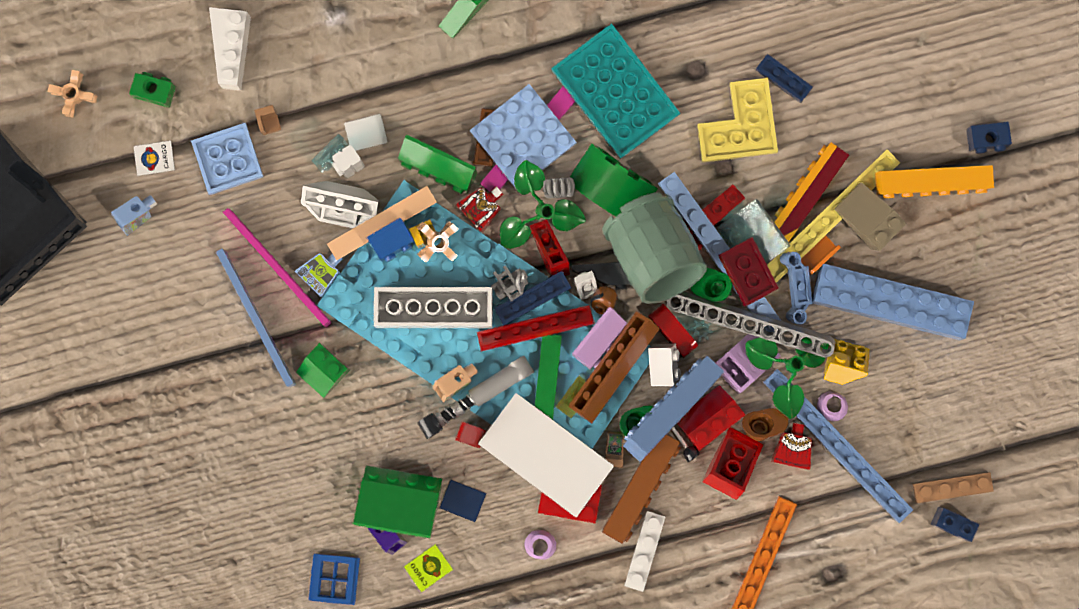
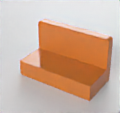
(819, 254)

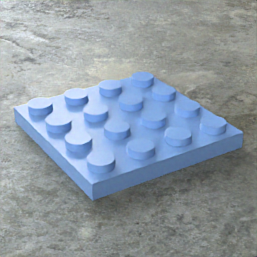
(522, 131)

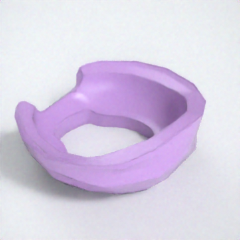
(822, 406)
(540, 534)

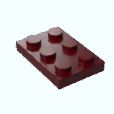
(748, 271)

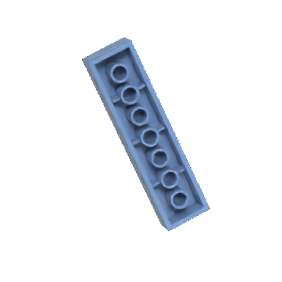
(892, 302)

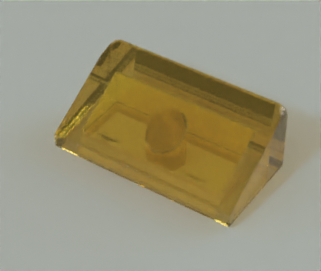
(569, 396)

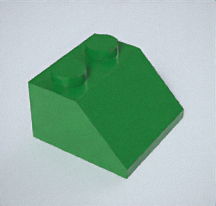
(322, 370)

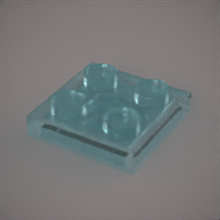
(324, 160)

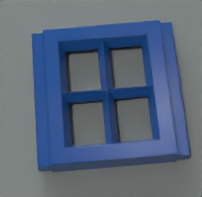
(316, 578)

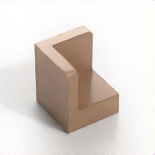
(267, 120)

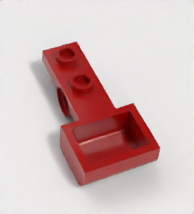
(720, 208)

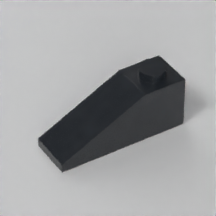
(605, 273)

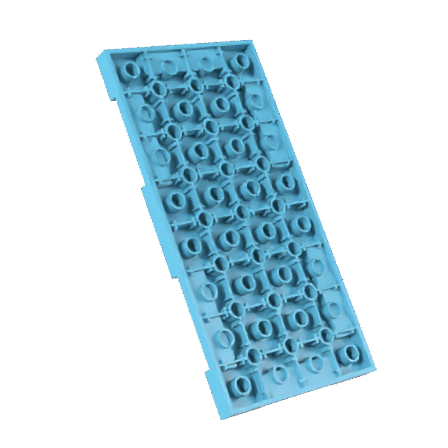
(439, 350)

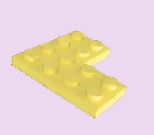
(750, 131)

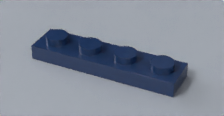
(533, 298)

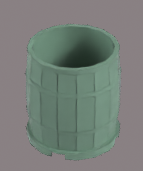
(654, 248)

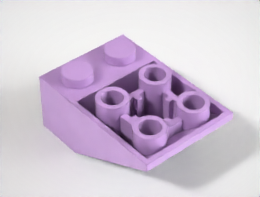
(737, 367)

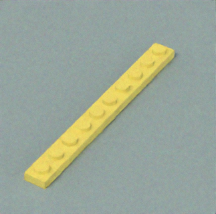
(829, 217)

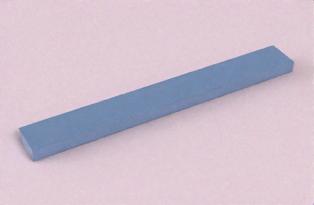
(256, 318)

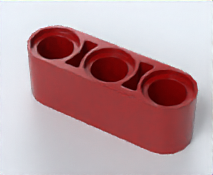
(673, 330)

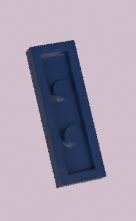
(784, 78)

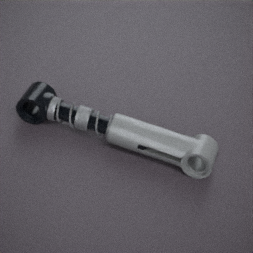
(477, 396)

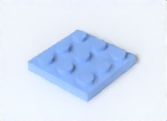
(227, 158)

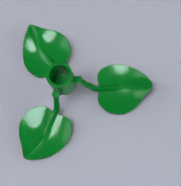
(564, 214)
(785, 398)

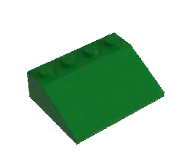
(398, 501)

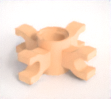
(69, 107)
(426, 253)

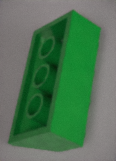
(437, 164)

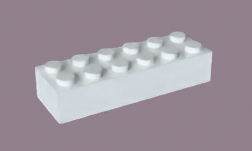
(433, 307)

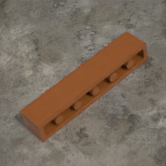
(614, 367)
(639, 489)

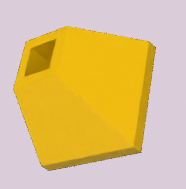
(846, 363)

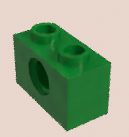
(163, 94)

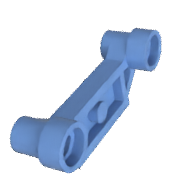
(799, 287)

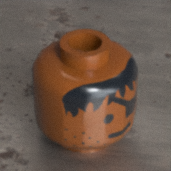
(603, 299)

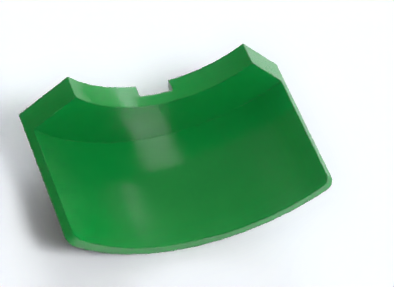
(607, 182)

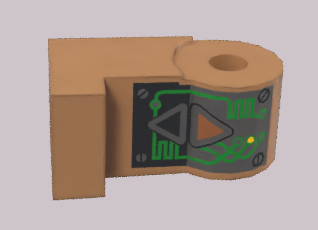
(614, 449)

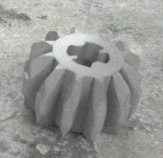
(559, 187)

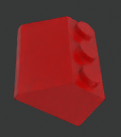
(710, 417)

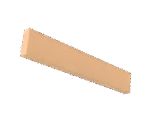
(358, 236)

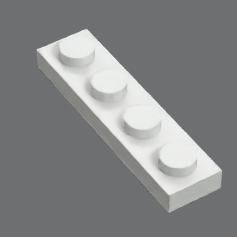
(644, 551)

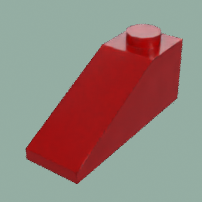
(550, 249)
(470, 434)

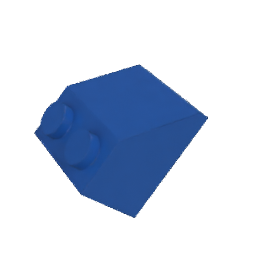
(391, 240)

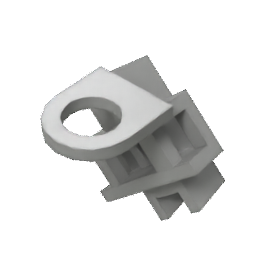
(506, 286)

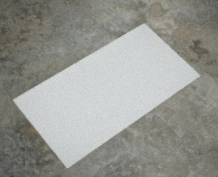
(546, 455)

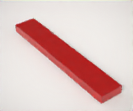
(535, 328)

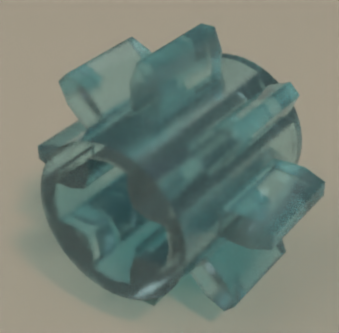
(705, 327)

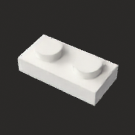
(585, 284)

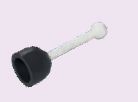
(690, 451)

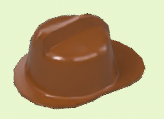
(764, 423)

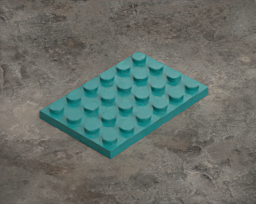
(615, 91)

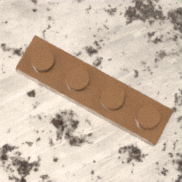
(953, 487)

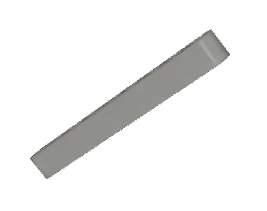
(757, 330)

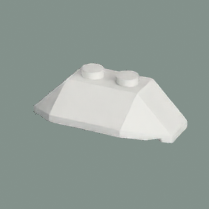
(339, 203)

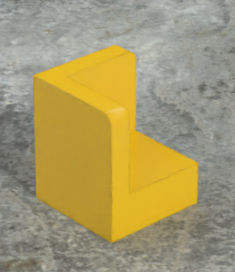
(418, 236)

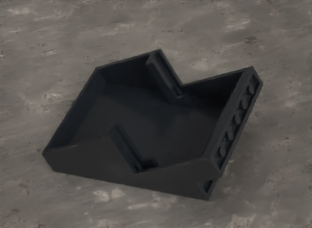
(33, 220)

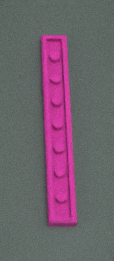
(559, 106)
(277, 267)

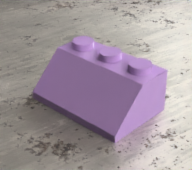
(599, 339)

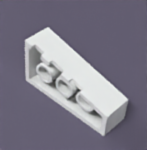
(230, 43)

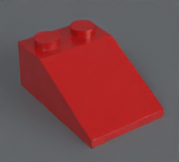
(733, 463)
(588, 513)

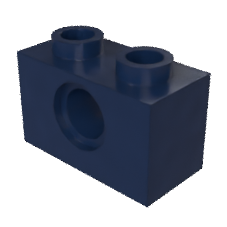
(998, 131)
(955, 524)

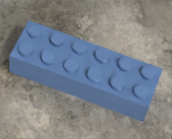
(674, 406)

